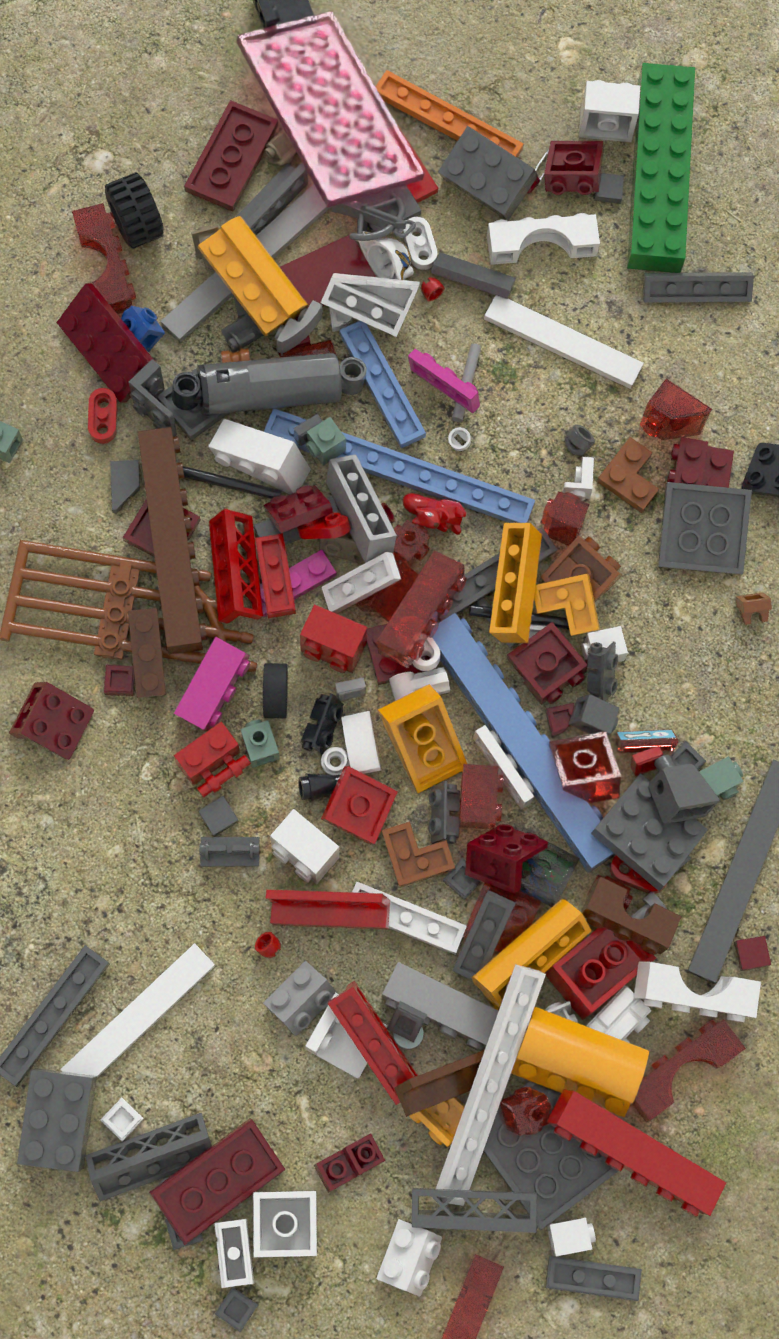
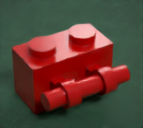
(208, 754)

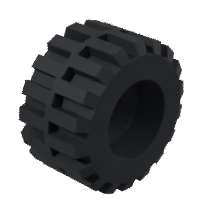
(134, 210)

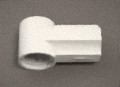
(408, 682)

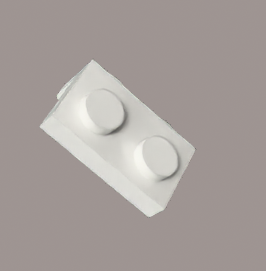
(409, 1258)

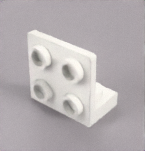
(335, 1046)

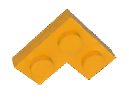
(575, 597)

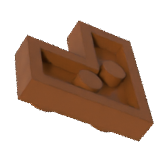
(623, 479)
(414, 863)

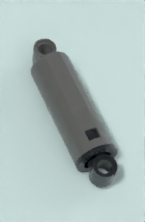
(268, 383)

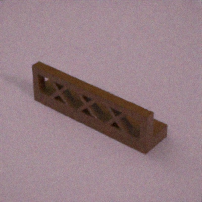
(438, 1084)

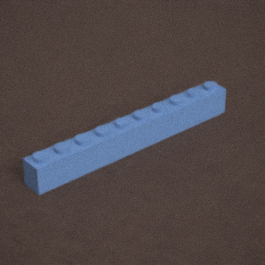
(518, 736)

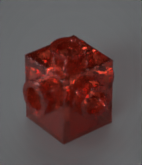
(411, 543)
(526, 1111)

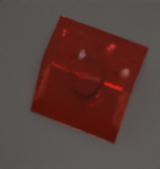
(674, 413)
(587, 767)

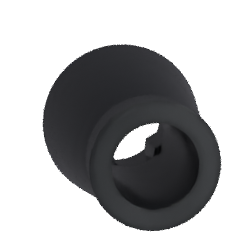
(316, 786)

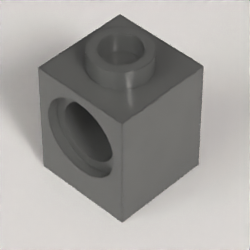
(594, 715)

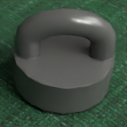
(579, 437)

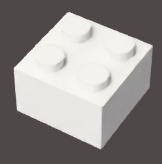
(609, 111)
(304, 847)
(285, 1224)

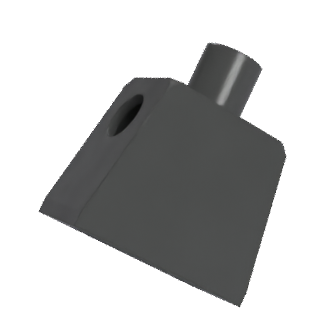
(680, 792)

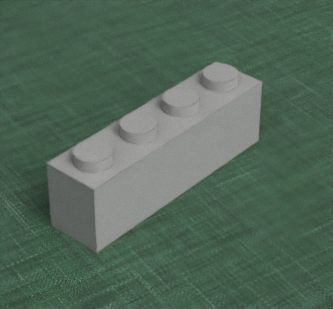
(362, 507)
(443, 1005)

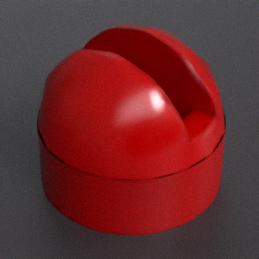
(432, 289)
(267, 945)

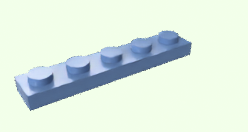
(383, 384)

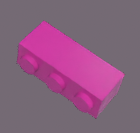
(213, 685)

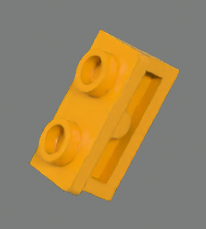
(441, 1120)

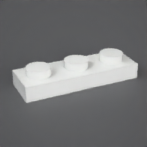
(361, 582)
(489, 744)

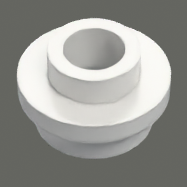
(334, 752)

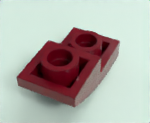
(349, 1163)

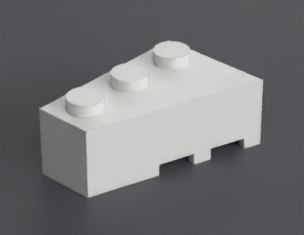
(371, 299)
(260, 455)

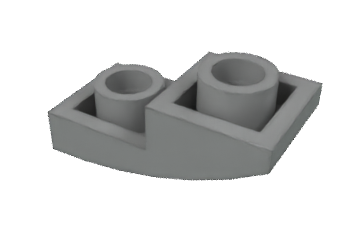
(296, 331)

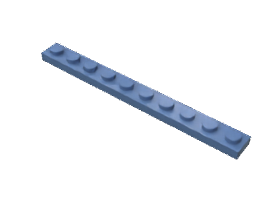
(419, 474)

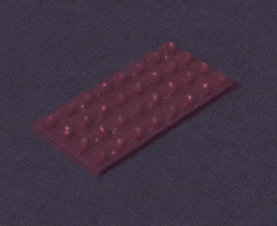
(330, 108)

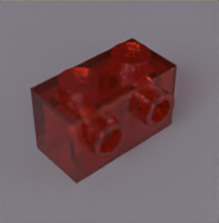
(564, 517)
(479, 796)

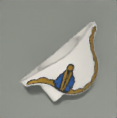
(388, 257)

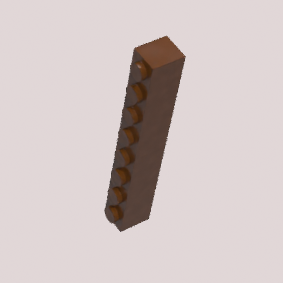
(170, 540)

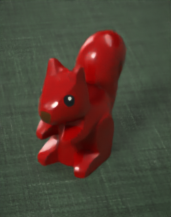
(435, 513)

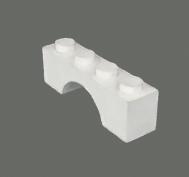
(575, 234)
(663, 984)

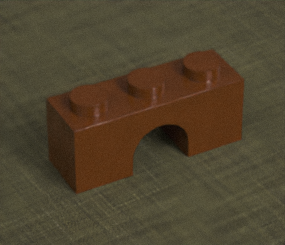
(147, 652)
(606, 910)

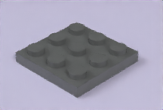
(704, 528)
(641, 838)

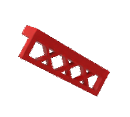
(229, 562)
(329, 909)
(372, 1039)

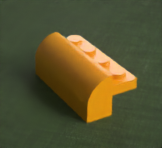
(252, 275)
(535, 948)
(580, 1060)

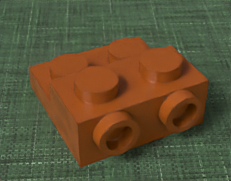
(583, 558)

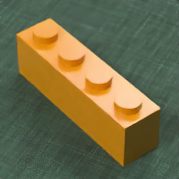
(515, 583)

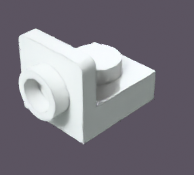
(583, 480)

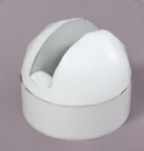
(464, 434)

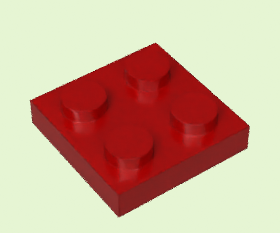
(359, 805)

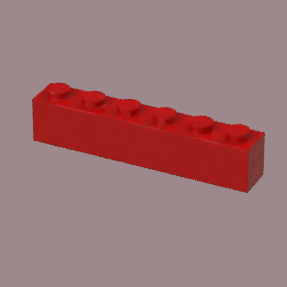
(636, 1152)

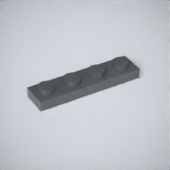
(698, 287)

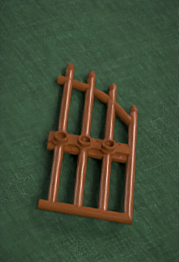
(119, 599)

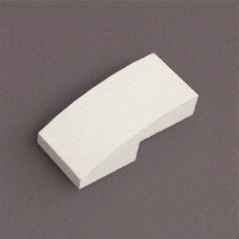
(361, 742)

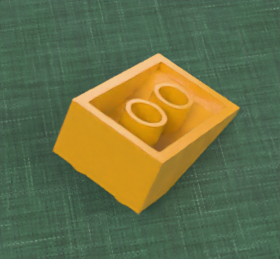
(423, 737)

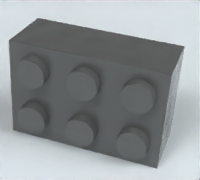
(488, 173)
(57, 1120)

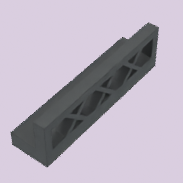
(274, 197)
(151, 1161)
(474, 1220)

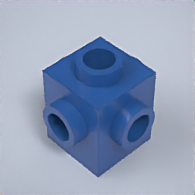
(143, 325)

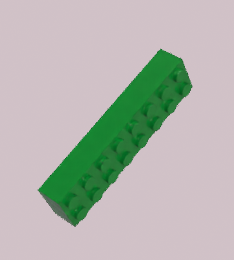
(661, 169)

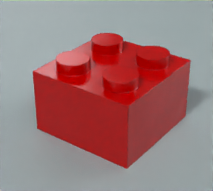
(333, 639)

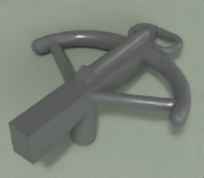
(376, 217)

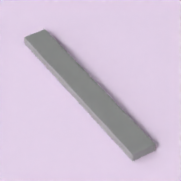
(274, 238)

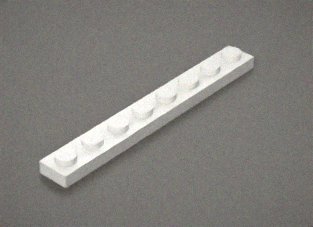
(490, 1080)

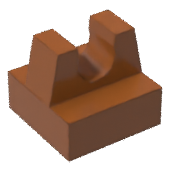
(753, 603)

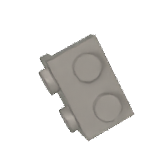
(300, 998)

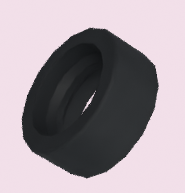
(275, 690)

